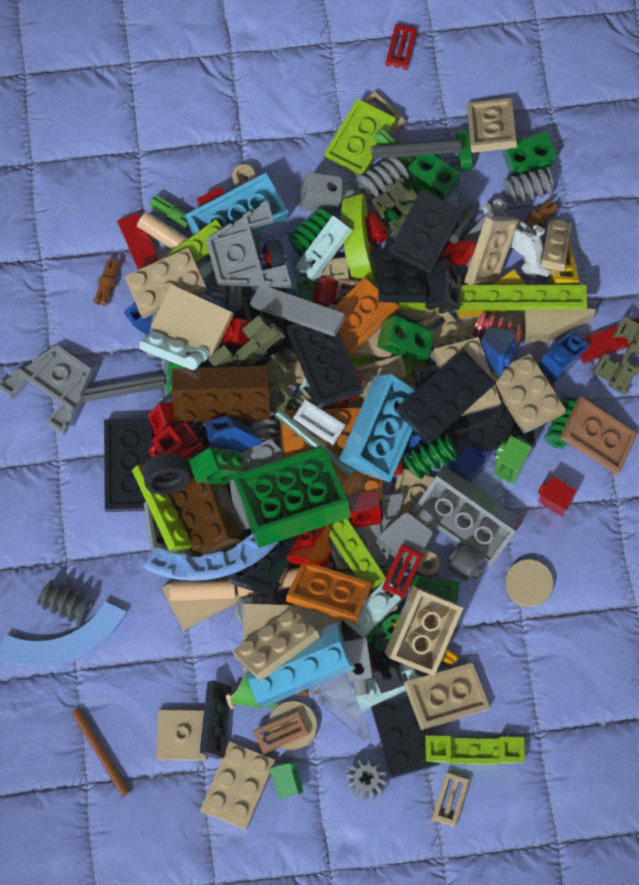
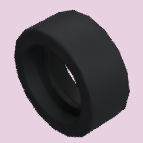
(166, 464)

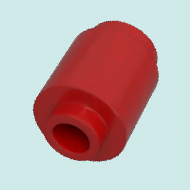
(376, 229)
(324, 292)

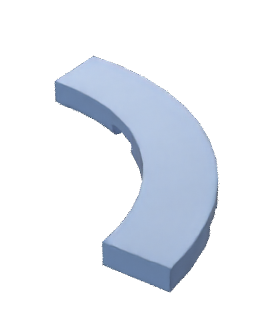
(210, 565)
(67, 647)

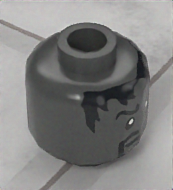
(466, 563)

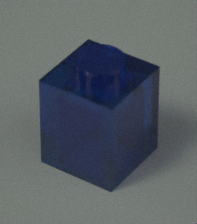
(468, 464)

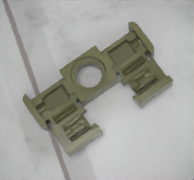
(397, 195)
(252, 351)
(277, 367)
(612, 371)

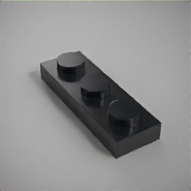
(215, 720)

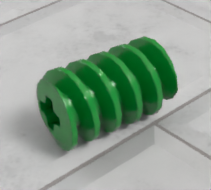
(308, 232)
(559, 423)
(431, 457)

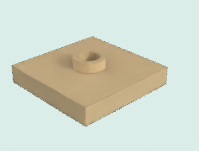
(179, 735)

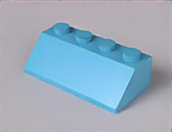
(238, 202)
(379, 431)
(312, 666)

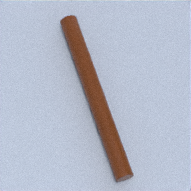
(101, 753)

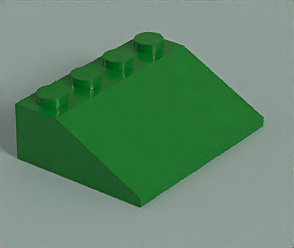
(291, 496)

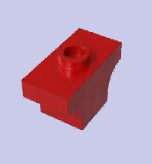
(174, 440)
(311, 548)

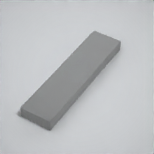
(298, 310)

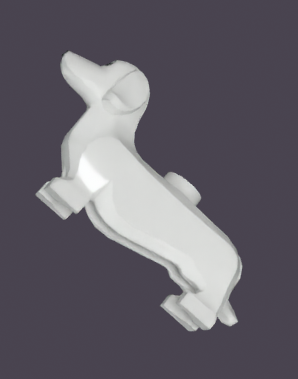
(524, 241)

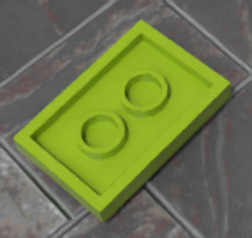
(356, 136)

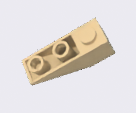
(548, 325)

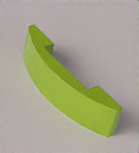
(356, 245)
(475, 751)

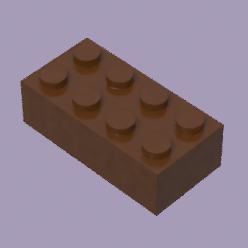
(220, 392)
(207, 516)

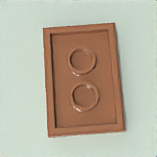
(598, 435)

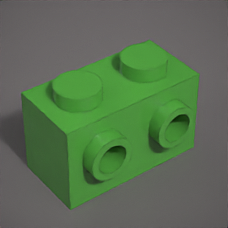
(511, 459)

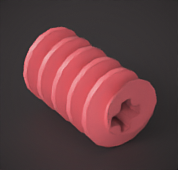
(483, 323)

